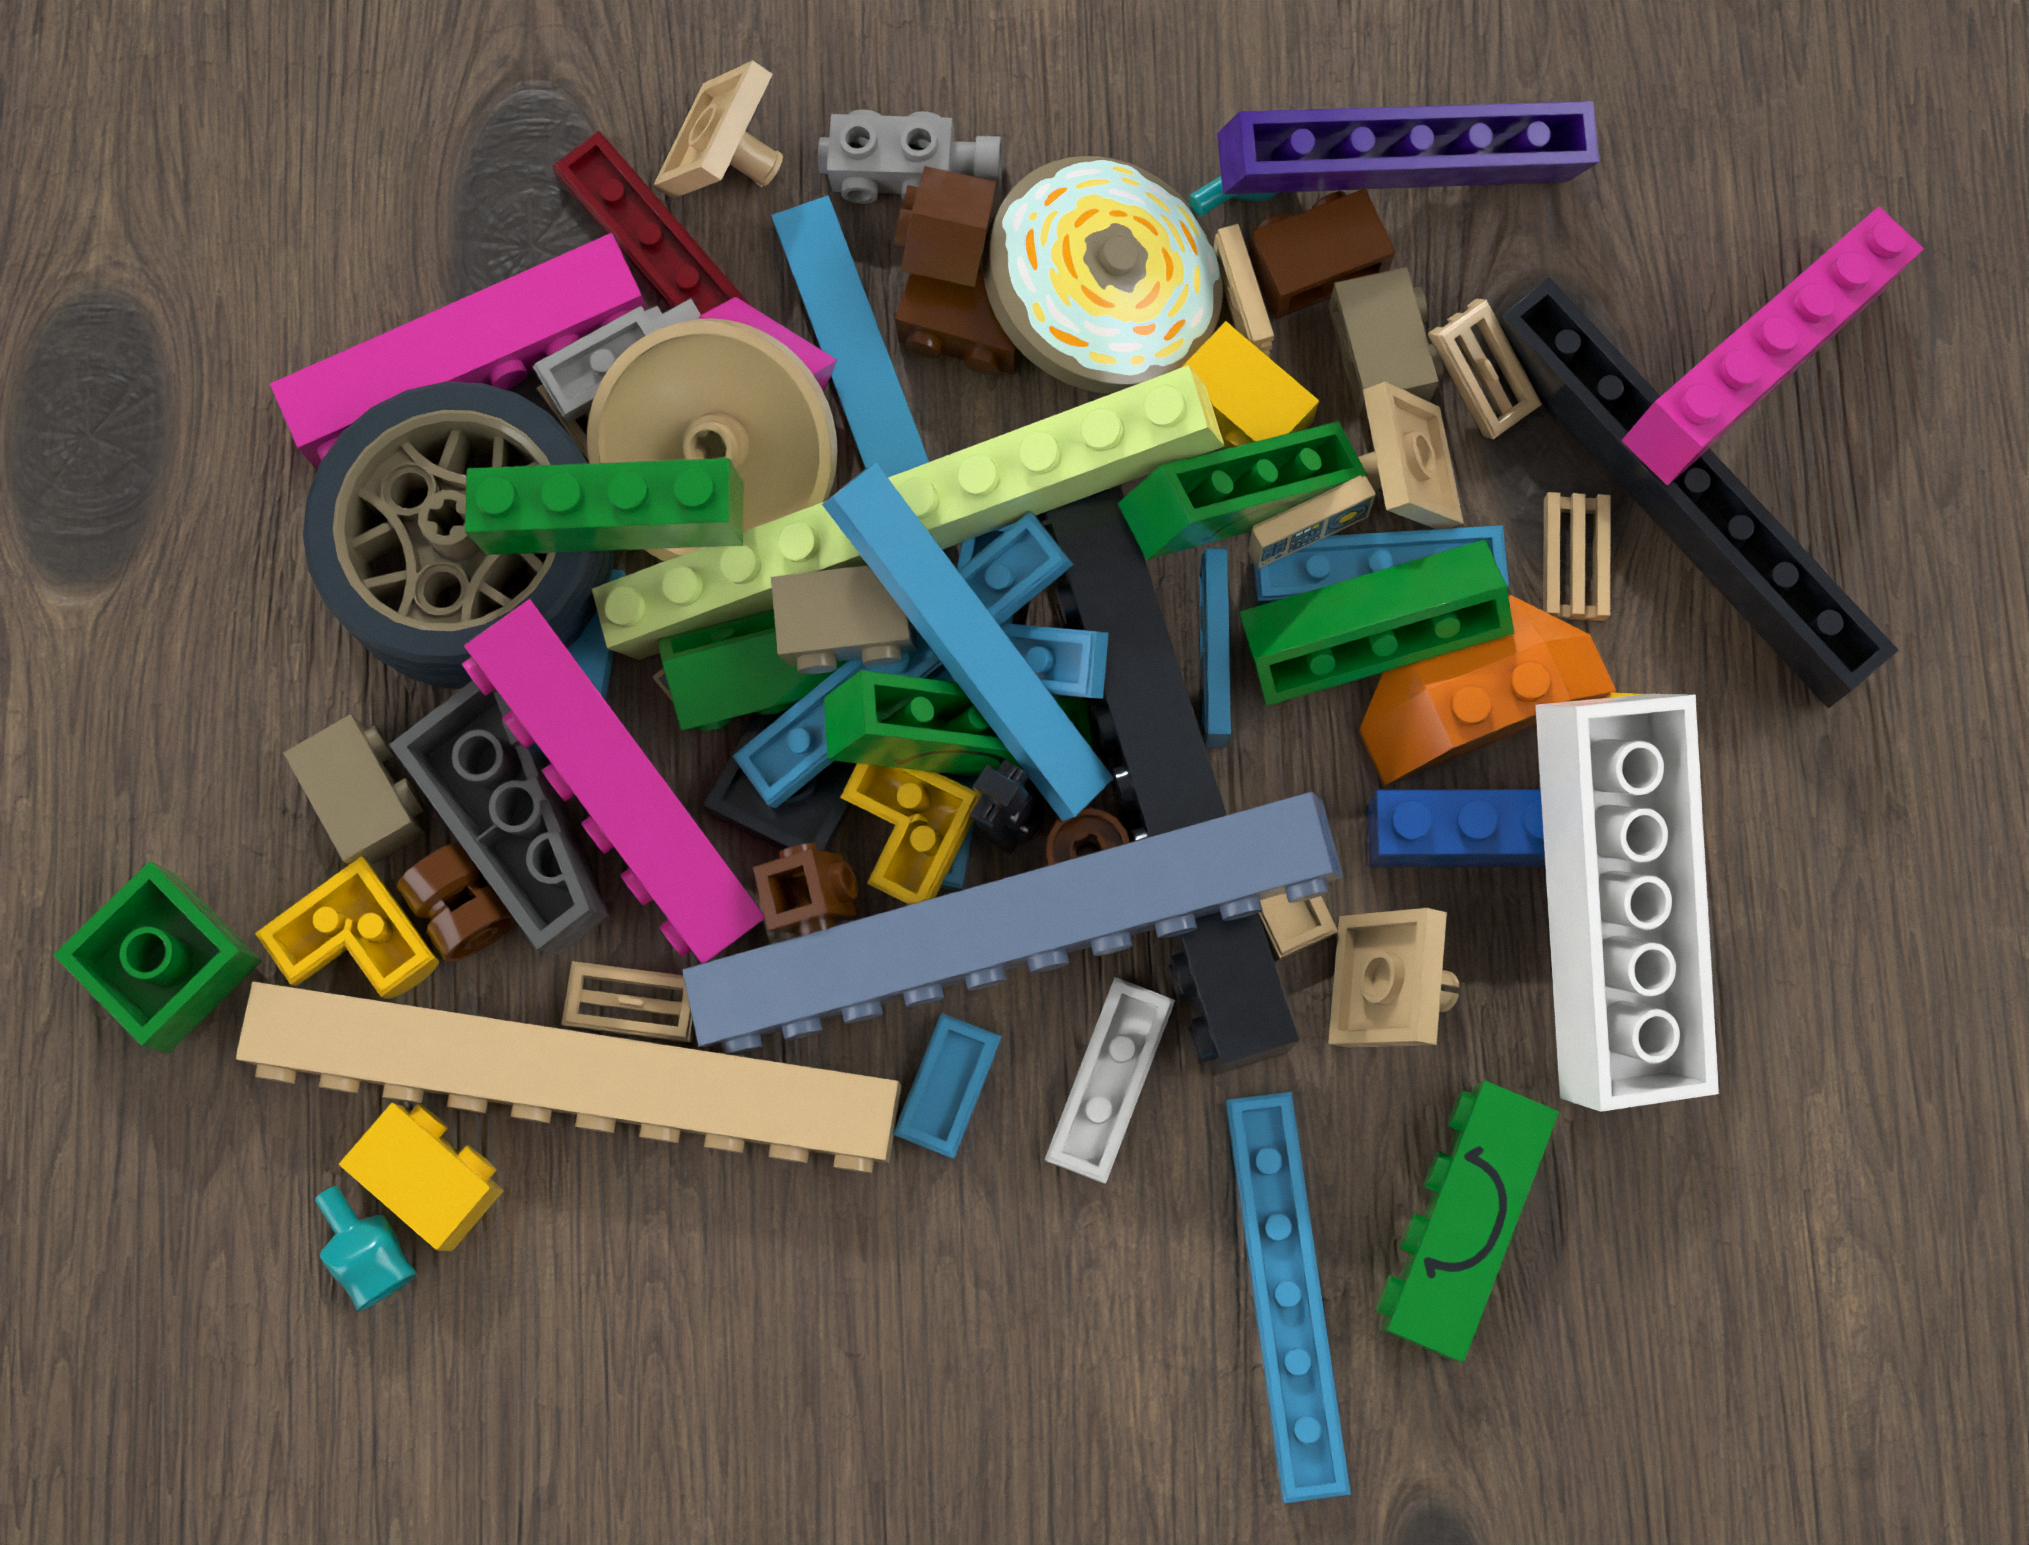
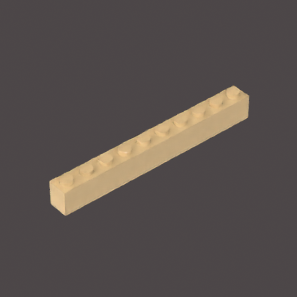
(569, 1073)

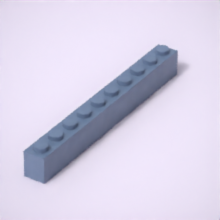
(1014, 923)

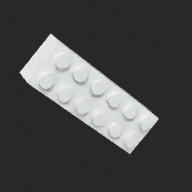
(1627, 900)

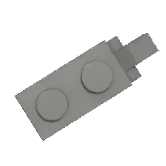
(576, 370)

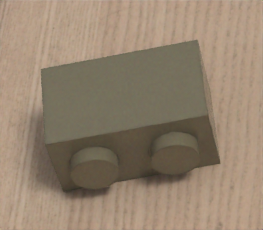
(1383, 335)
(838, 618)
(356, 791)

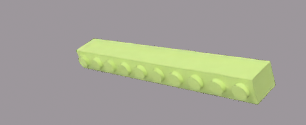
(951, 496)

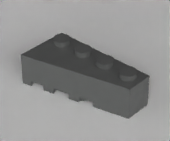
(505, 815)

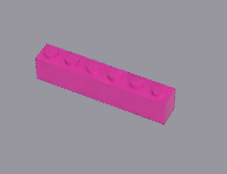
(478, 339)
(1771, 345)
(614, 782)

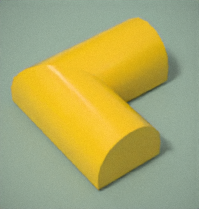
(929, 827)
(353, 915)

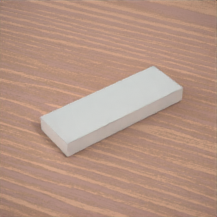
(1109, 1080)

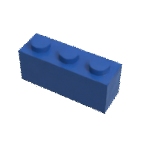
(1456, 828)

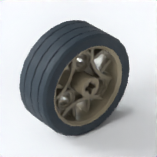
(368, 480)

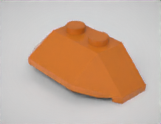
(1479, 693)

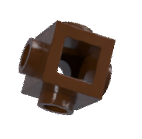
(806, 890)

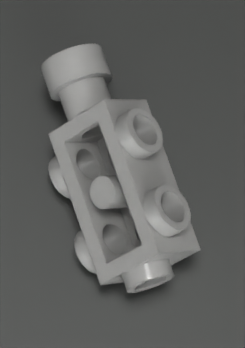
(889, 154)

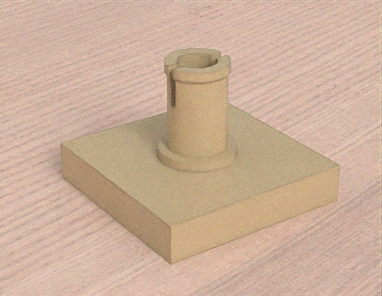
(717, 135)
(1410, 457)
(1390, 979)

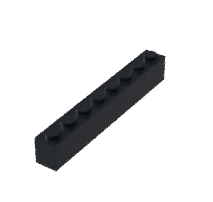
(1701, 510)

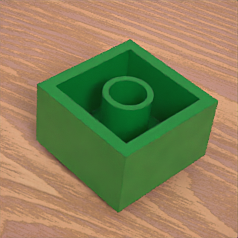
(157, 958)

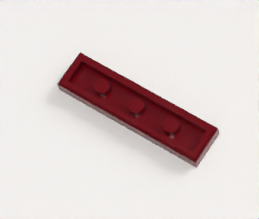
(642, 226)

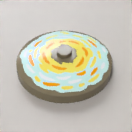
(1101, 273)

